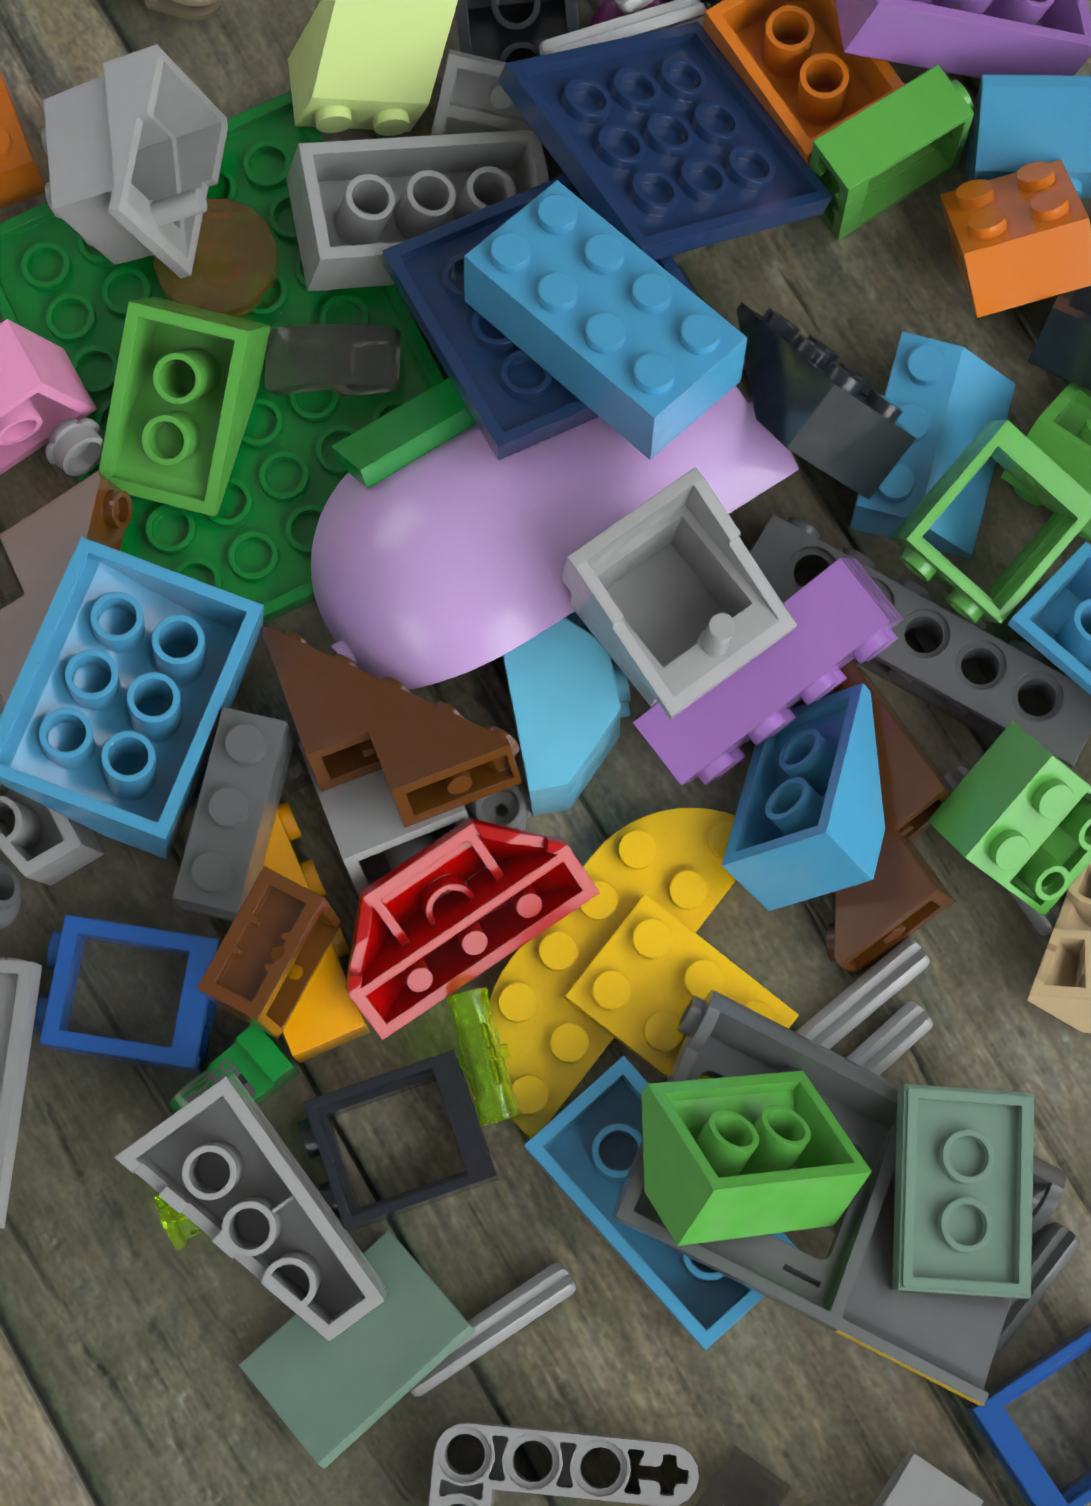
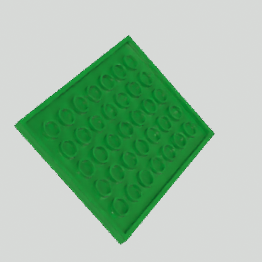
(285, 459)

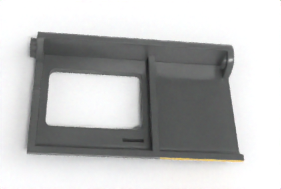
(928, 1333)

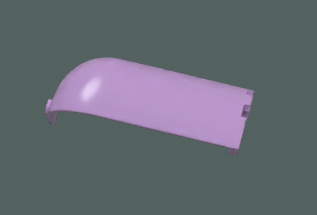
(471, 550)

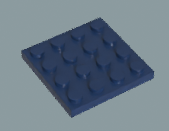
(665, 140)
(499, 383)

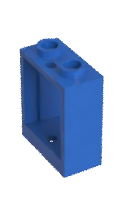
(195, 1009)
(1010, 1444)

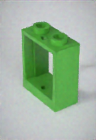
(892, 149)
(1036, 473)

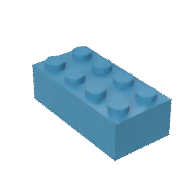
(604, 319)
(588, 1158)

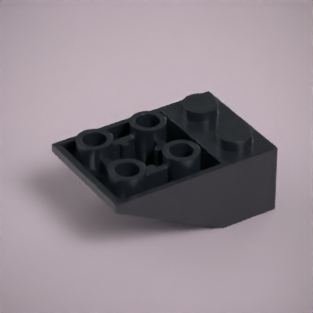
(820, 405)

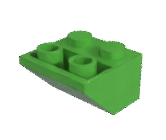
(1021, 819)

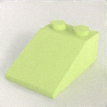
(368, 64)

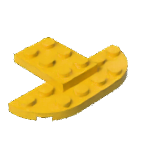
(622, 962)

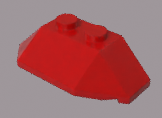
(456, 916)

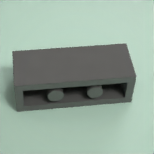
(234, 813)

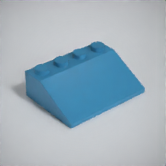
(125, 695)

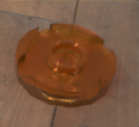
(231, 263)

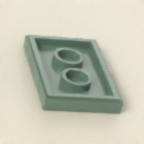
(963, 1192)
(344, 1385)

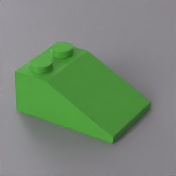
(181, 402)

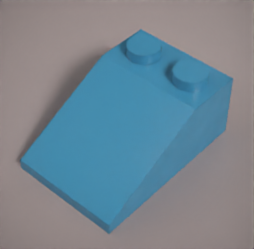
(811, 805)

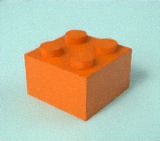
(1019, 237)

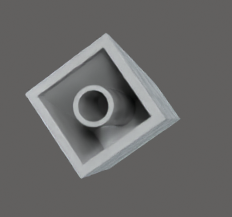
(371, 828)

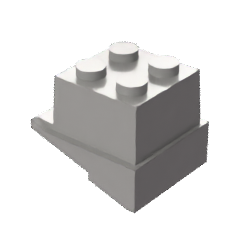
(134, 159)
(676, 595)

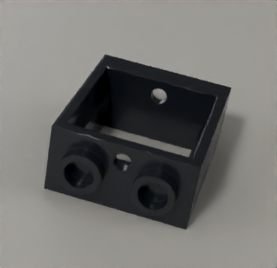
(322, 1141)

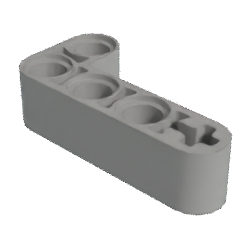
(565, 1476)

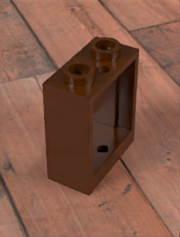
(272, 932)

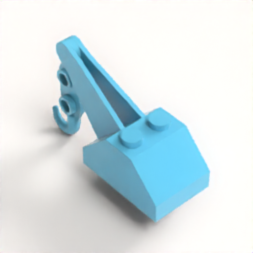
(564, 710)

